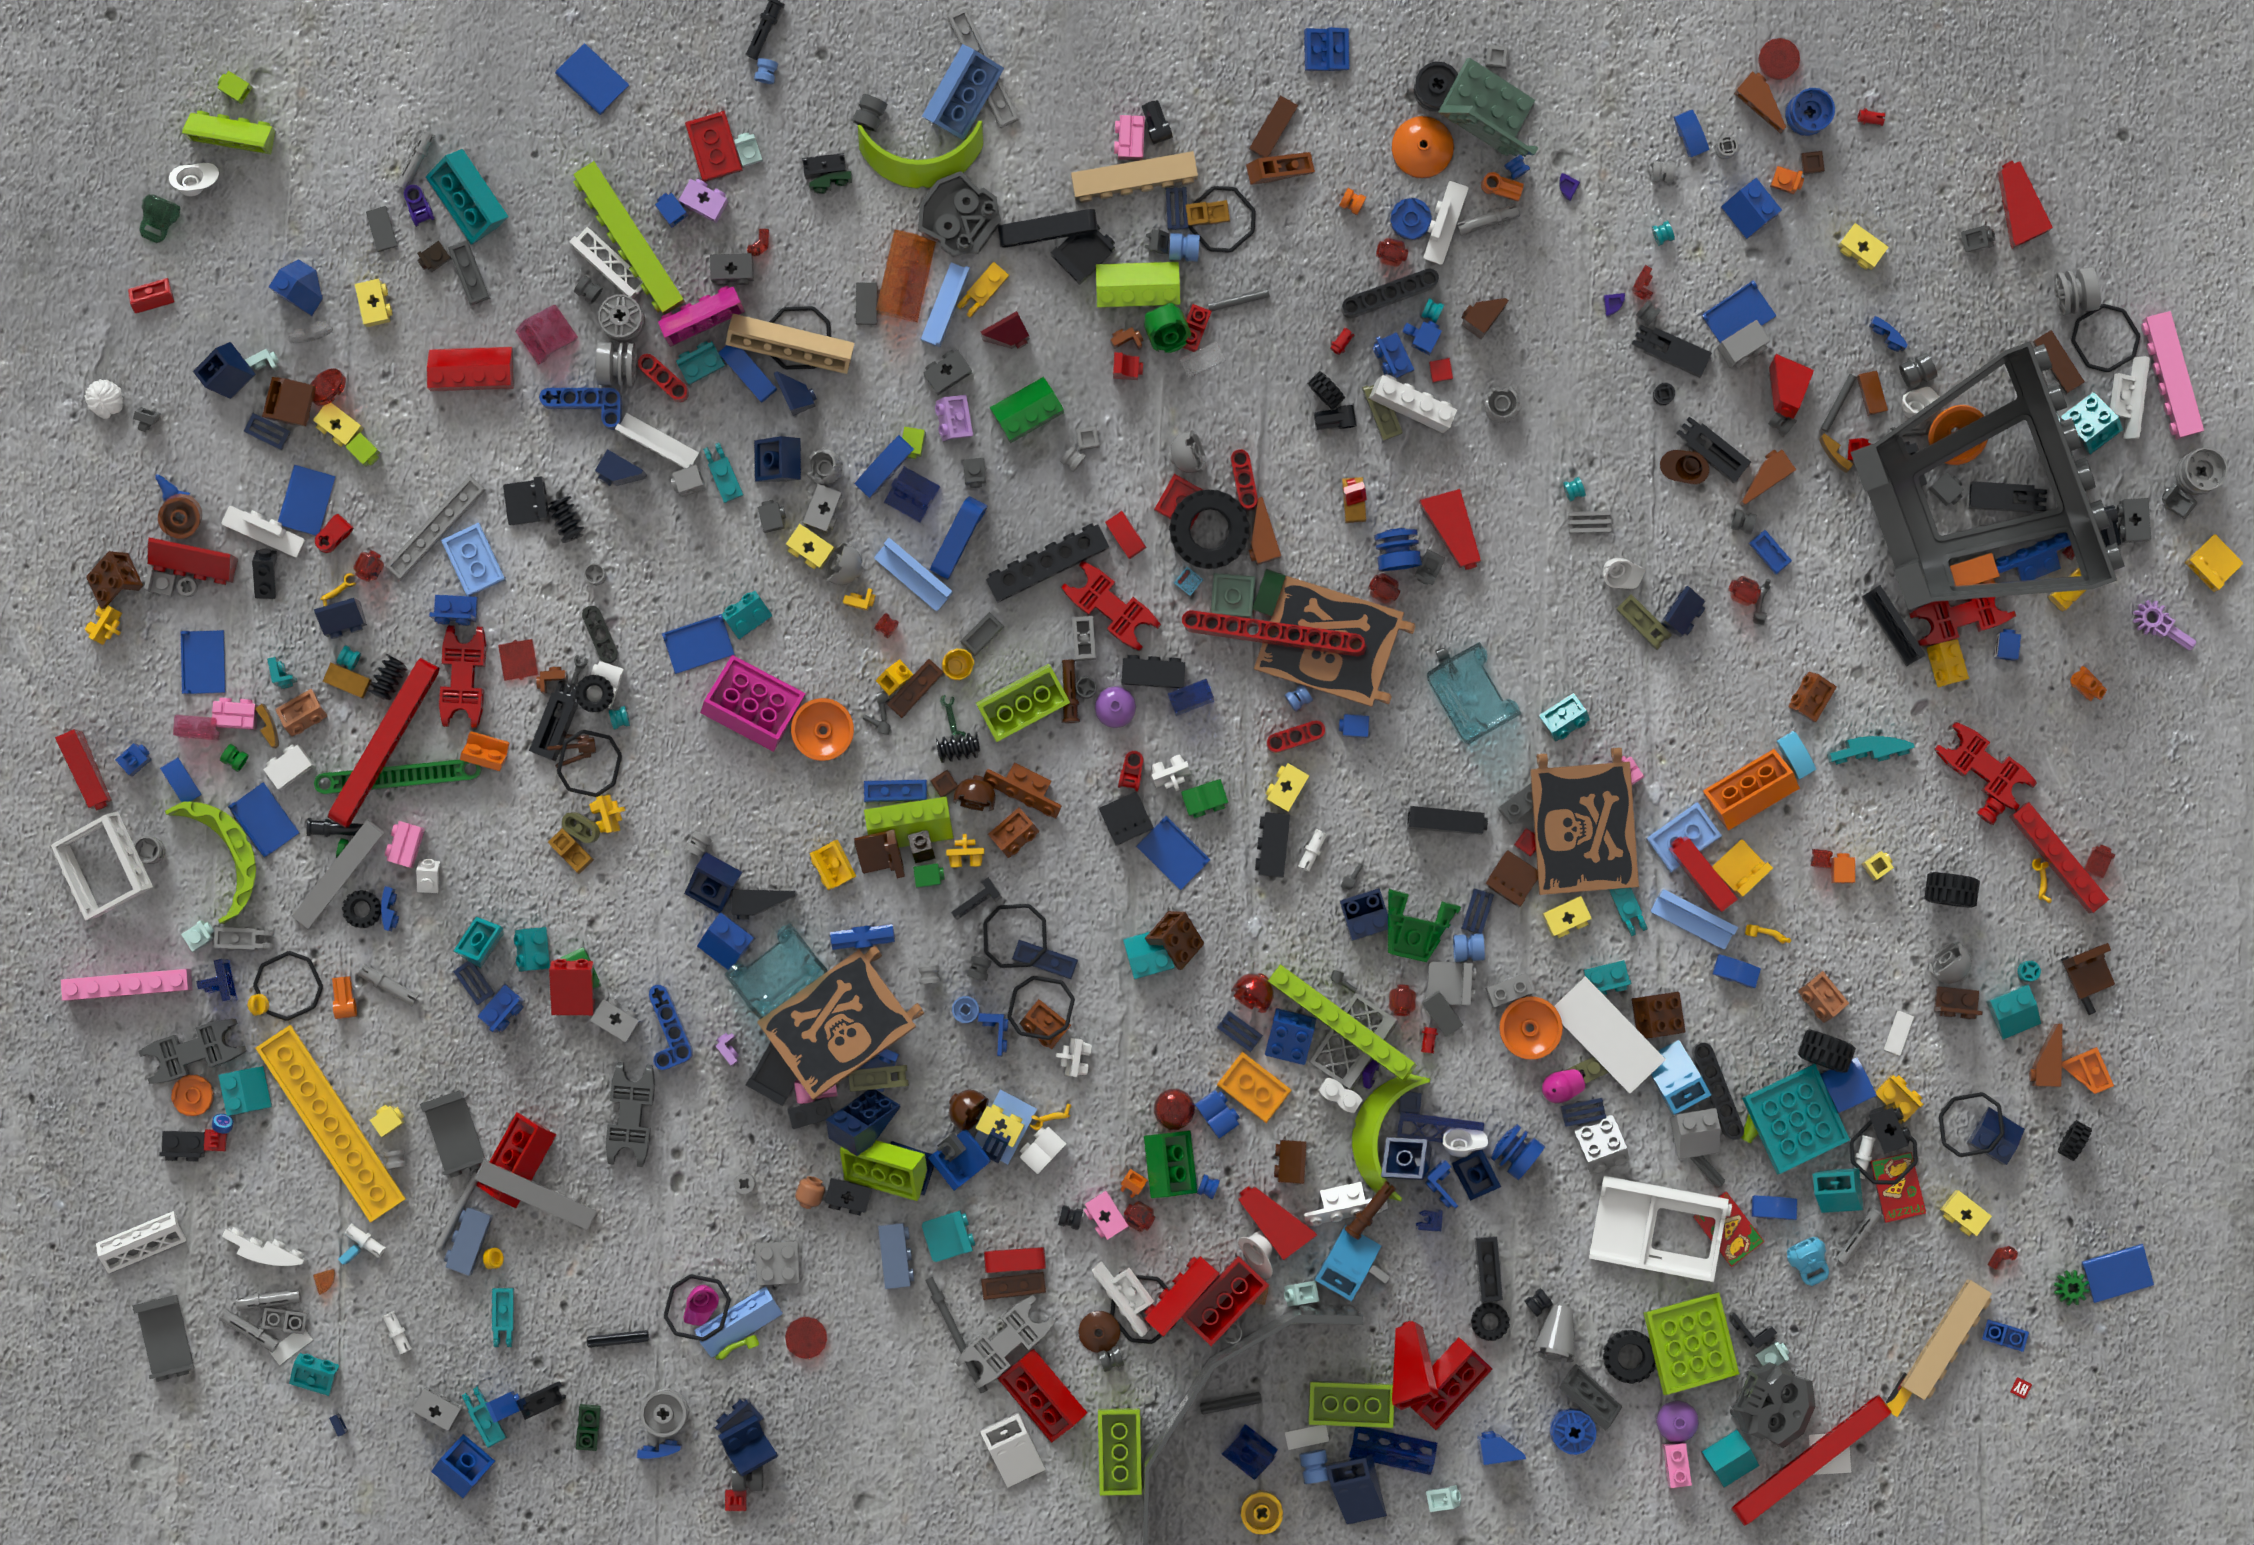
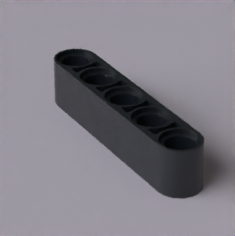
(1047, 228)
(1397, 285)
(1725, 1098)

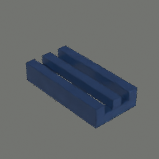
(1176, 190)
(283, 439)
(1483, 894)
(484, 996)
(1225, 1021)
(1566, 1115)
(999, 1138)

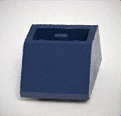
(224, 371)
(1365, 914)

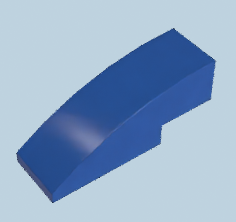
(748, 372)
(884, 466)

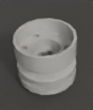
(2072, 291)
(632, 323)
(616, 363)
(2212, 468)

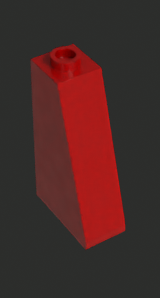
(2022, 207)
(1452, 524)
(84, 768)
(1702, 874)
(1276, 1223)
(1412, 1368)

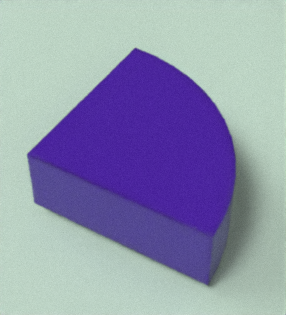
(1568, 186)
(1613, 303)
(1368, 1074)

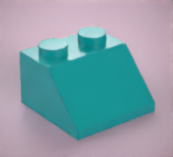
(1146, 958)
(2014, 1011)
(245, 1091)

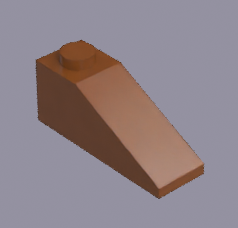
(1758, 96)
(1279, 167)
(1770, 473)
(1263, 542)
(2048, 1064)

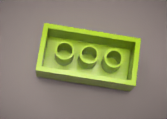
(1350, 1404)
(1119, 1451)

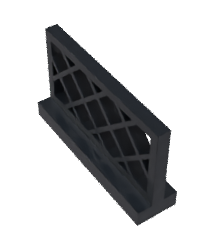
(1893, 625)
(989, 891)

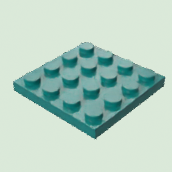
(1796, 1119)

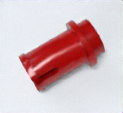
(1871, 117)
(1342, 341)
(1429, 1039)

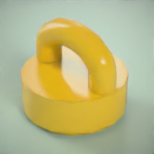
(258, 1004)
(493, 1258)

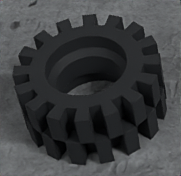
(1326, 390)
(607, 693)
(352, 900)
(2074, 1140)
(1503, 1321)

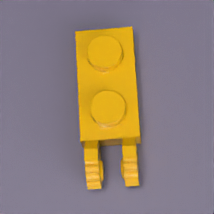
(984, 288)

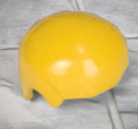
(957, 664)

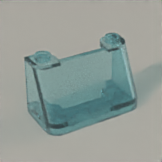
(1470, 695)
(777, 973)

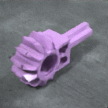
(2162, 625)

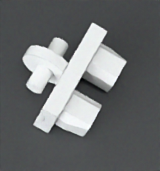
(1170, 776)
(1071, 1057)

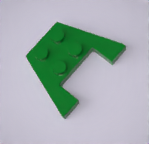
(1414, 936)

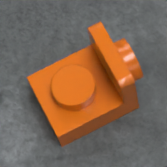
(1787, 180)

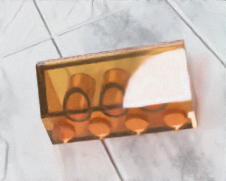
(905, 276)

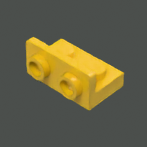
(1895, 1090)

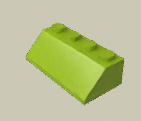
(229, 133)
(1137, 284)
(1022, 702)
(912, 818)
(886, 1169)

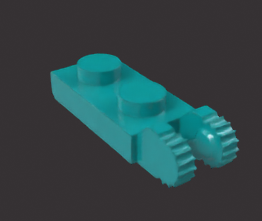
(723, 475)
(1628, 908)
(502, 1314)
(489, 1431)

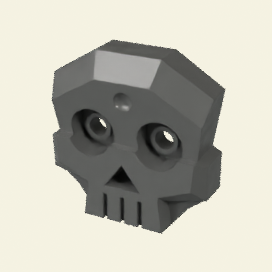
(945, 205)
(1763, 1400)

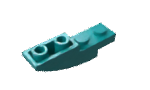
(1878, 746)

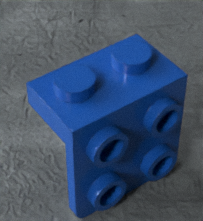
(964, 1165)

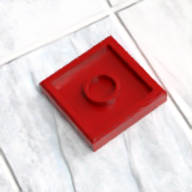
(1174, 493)

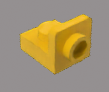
(855, 600)

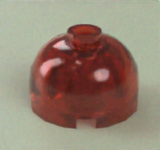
(1254, 991)
(1174, 1109)

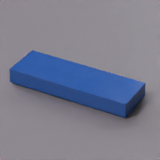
(895, 790)

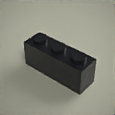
(1153, 672)
(1272, 844)
(1488, 1268)

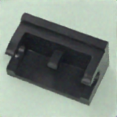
(822, 165)
(541, 1400)

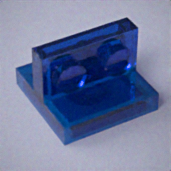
(912, 494)
(223, 982)
(1250, 1452)

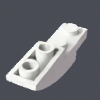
(271, 1253)

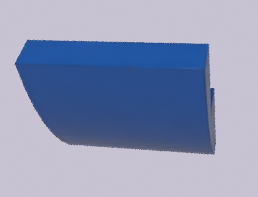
(1326, 49)
(1849, 1087)

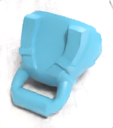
(1807, 1258)

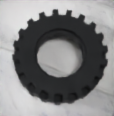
(1181, 533)

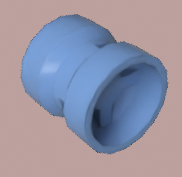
(766, 71)
(1302, 694)

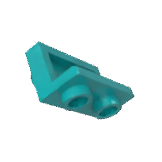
(746, 614)
(532, 949)

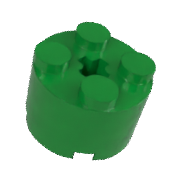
(1167, 328)

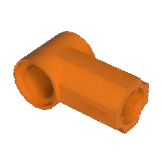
(1504, 186)
(344, 1004)

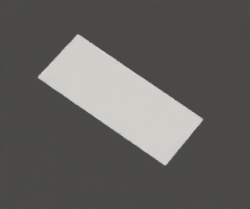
(1608, 1035)

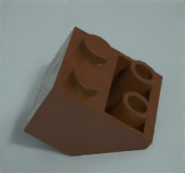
(289, 401)

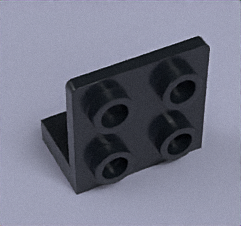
(526, 501)
(1126, 818)

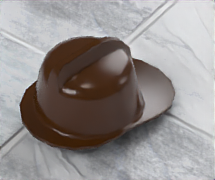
(1684, 466)

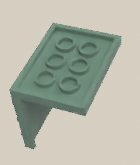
(1488, 108)

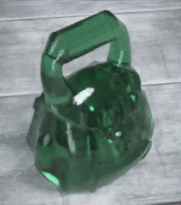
(159, 215)

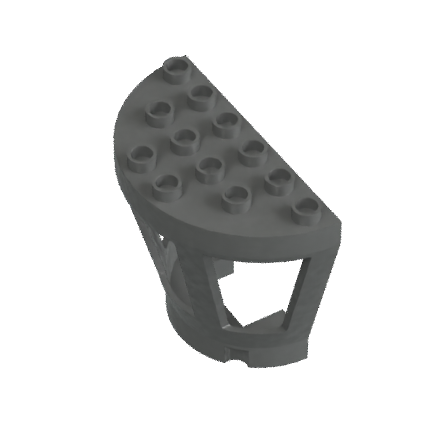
(1906, 519)

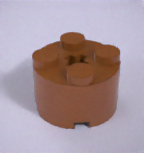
(174, 526)

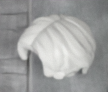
(104, 398)

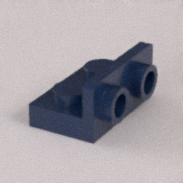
(741, 1412)

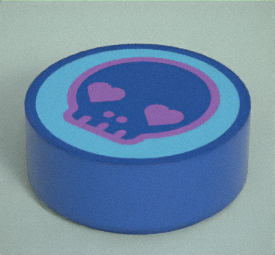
(222, 1123)

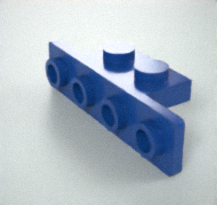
(2036, 559)

